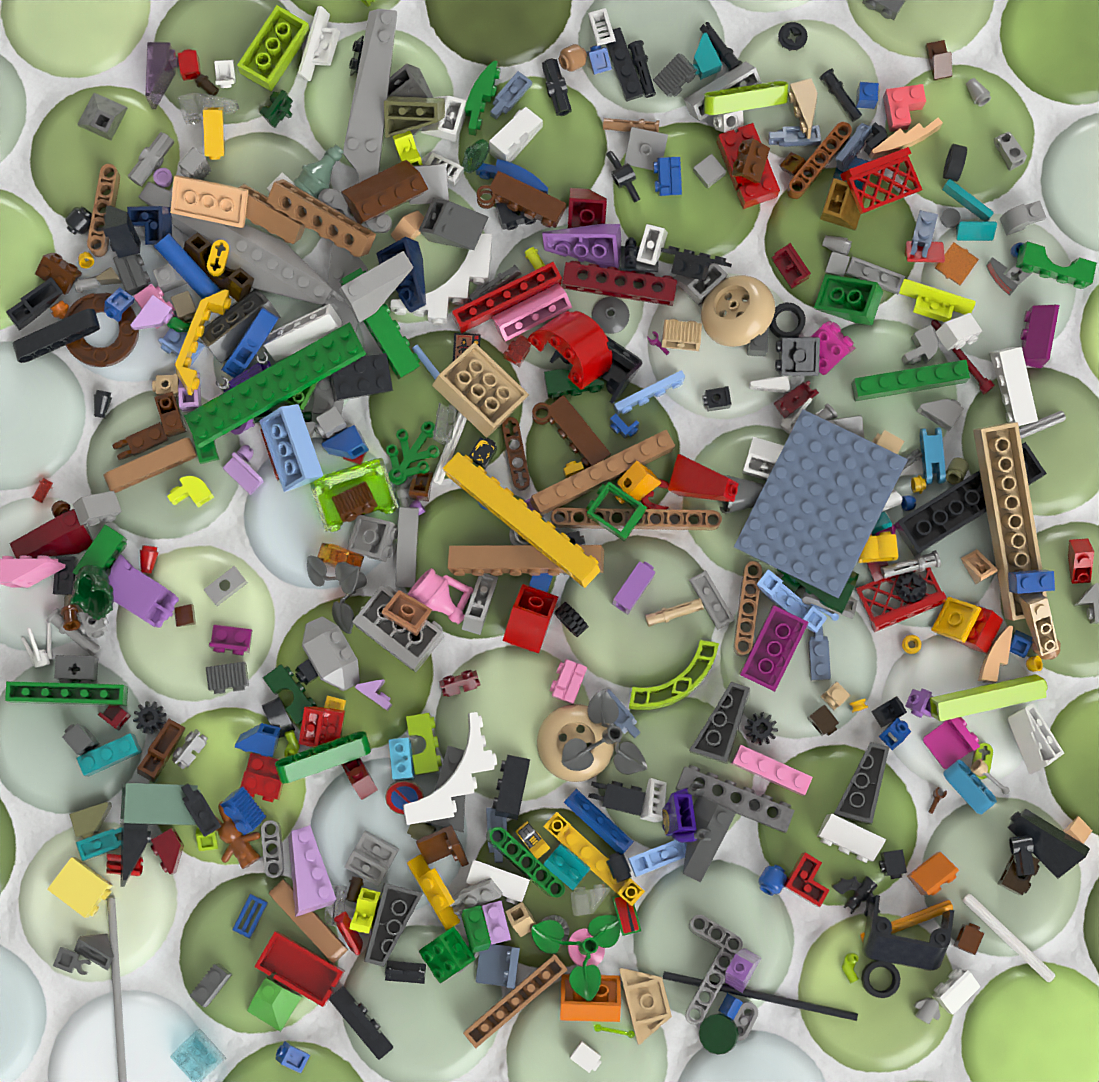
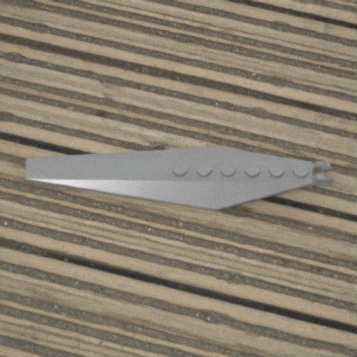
(262, 256)

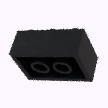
(362, 378)

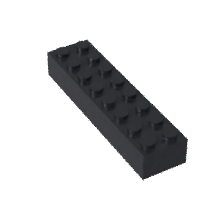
(954, 508)

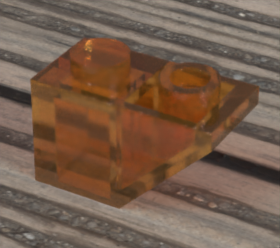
(333, 554)

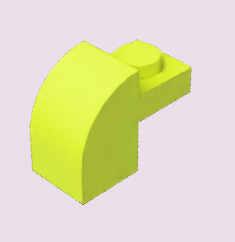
(406, 148)
(191, 487)
(365, 910)

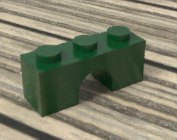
(281, 679)

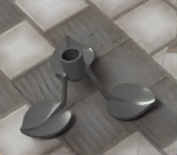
(350, 581)
(605, 711)

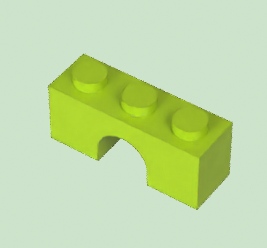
(428, 760)

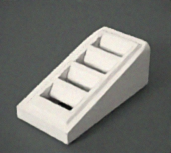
(596, 16)
(459, 170)
(776, 384)
(649, 800)

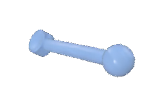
(834, 616)

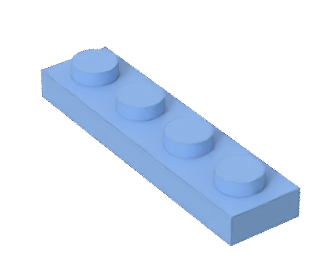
(657, 389)

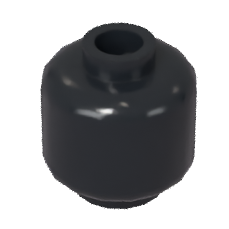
(79, 220)

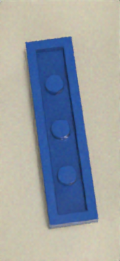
(598, 822)

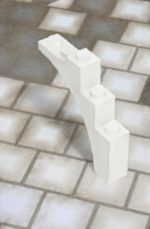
(456, 289)
(475, 759)

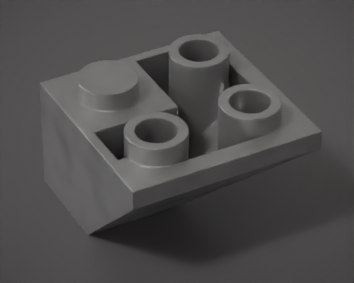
(102, 116)

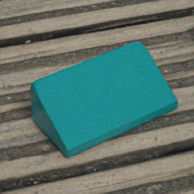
(976, 230)

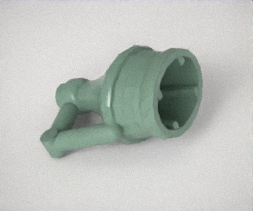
(317, 175)

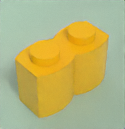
(880, 548)

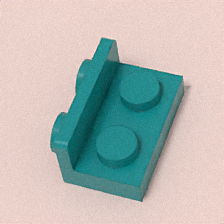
(566, 866)

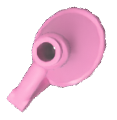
(434, 593)

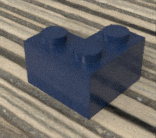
(155, 219)

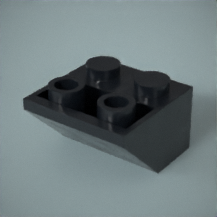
(121, 232)

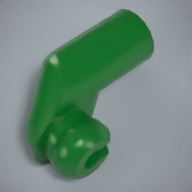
(178, 325)

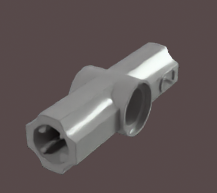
(151, 159)

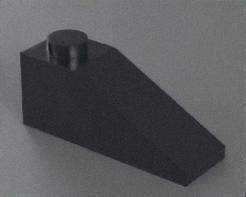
(133, 843)

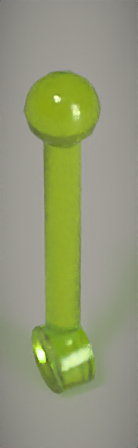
(598, 1028)

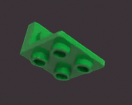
(447, 955)

